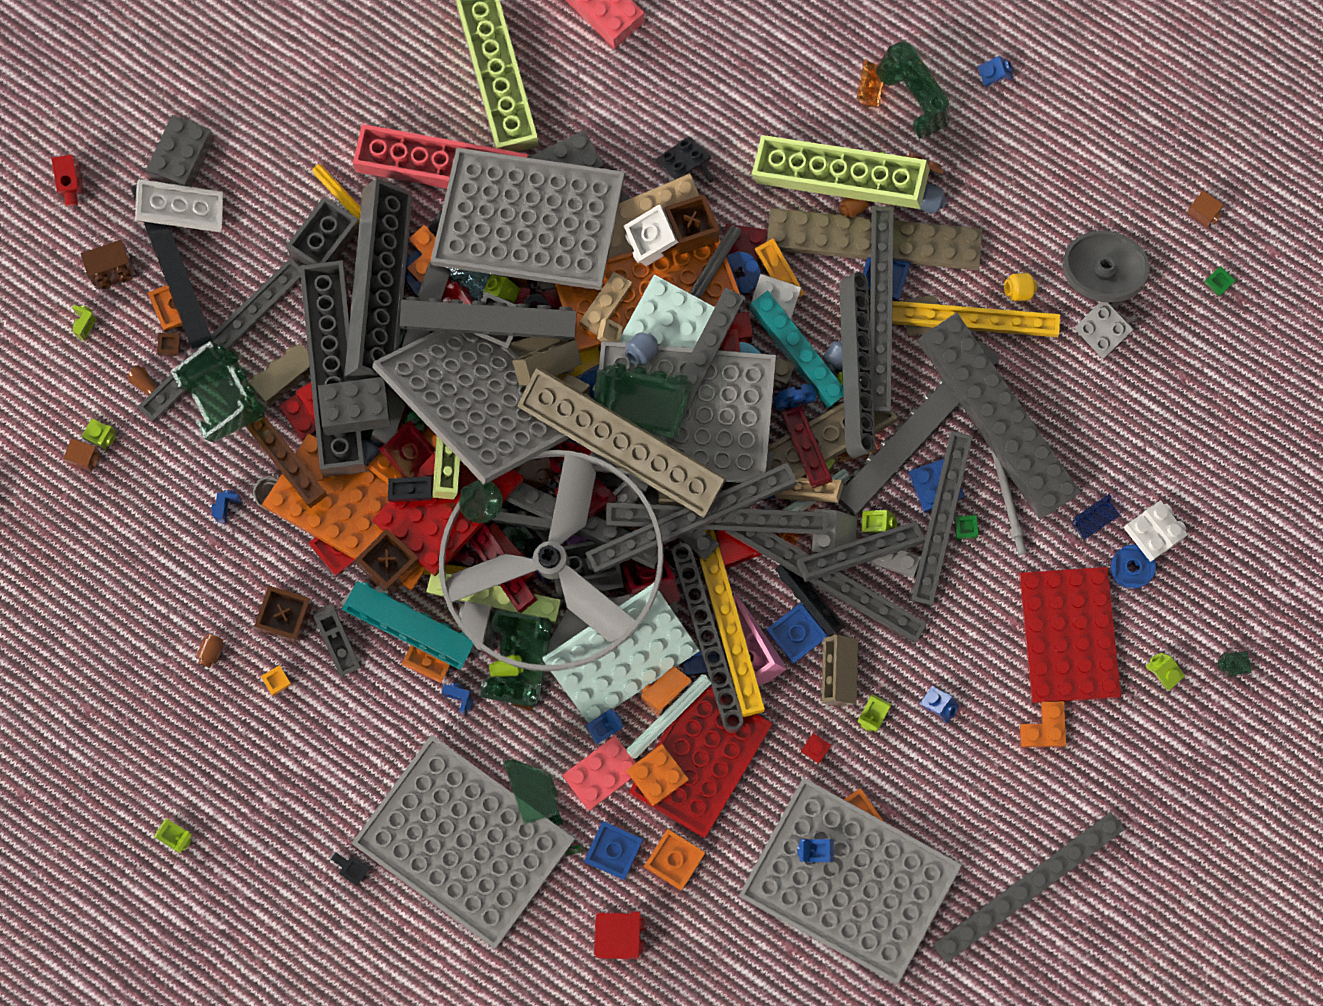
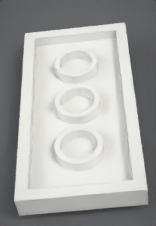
(179, 205)

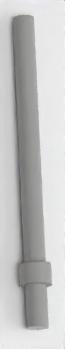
(1016, 532)

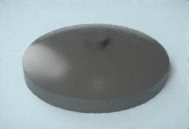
(1106, 266)

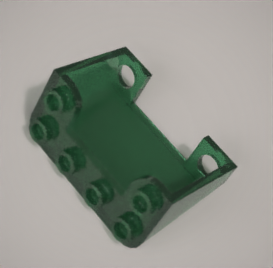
(904, 64)
(219, 391)
(644, 397)
(529, 639)

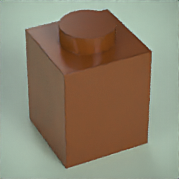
(1205, 209)
(82, 455)

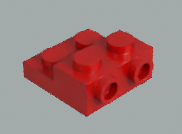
(300, 411)
(333, 558)

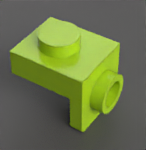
(502, 288)
(1165, 670)
(874, 713)
(173, 836)

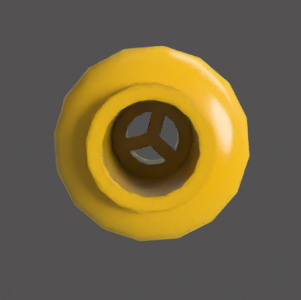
(1020, 287)

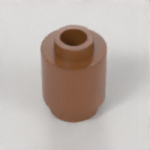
(853, 207)
(209, 650)

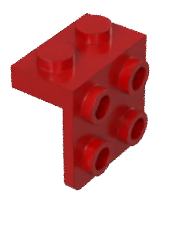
(618, 935)

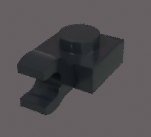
(352, 869)

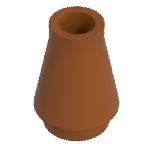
(141, 379)

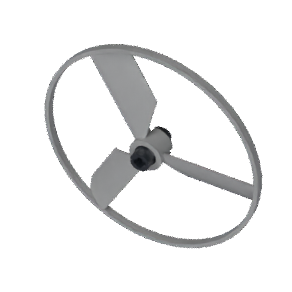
(553, 563)

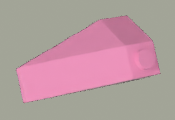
(763, 655)

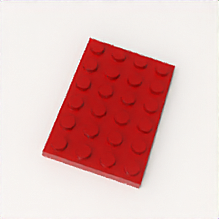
(423, 523)
(1069, 635)
(709, 759)

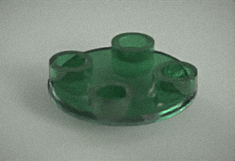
(480, 501)

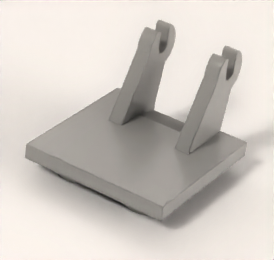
(1105, 328)

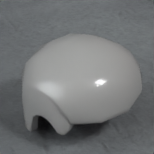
(263, 488)

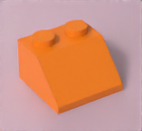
(665, 690)

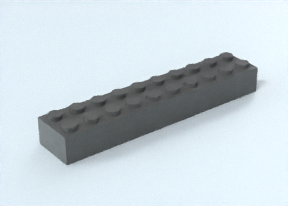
(378, 277)
(327, 340)
(998, 416)

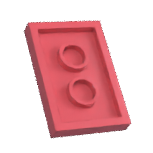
(600, 773)

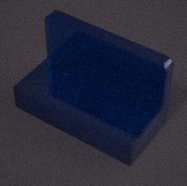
(1095, 518)

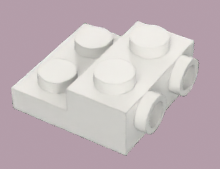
(650, 235)
(1156, 530)

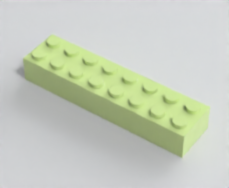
(497, 75)
(841, 171)

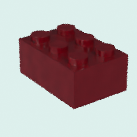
(639, 576)

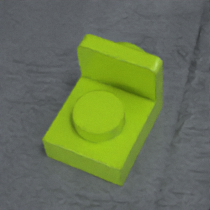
(84, 324)
(99, 434)
(878, 521)

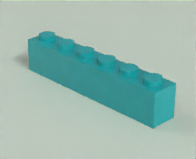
(797, 349)
(408, 625)

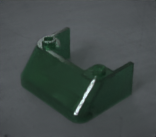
(533, 792)

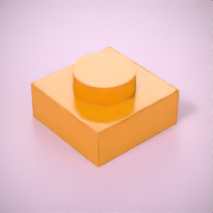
(276, 680)

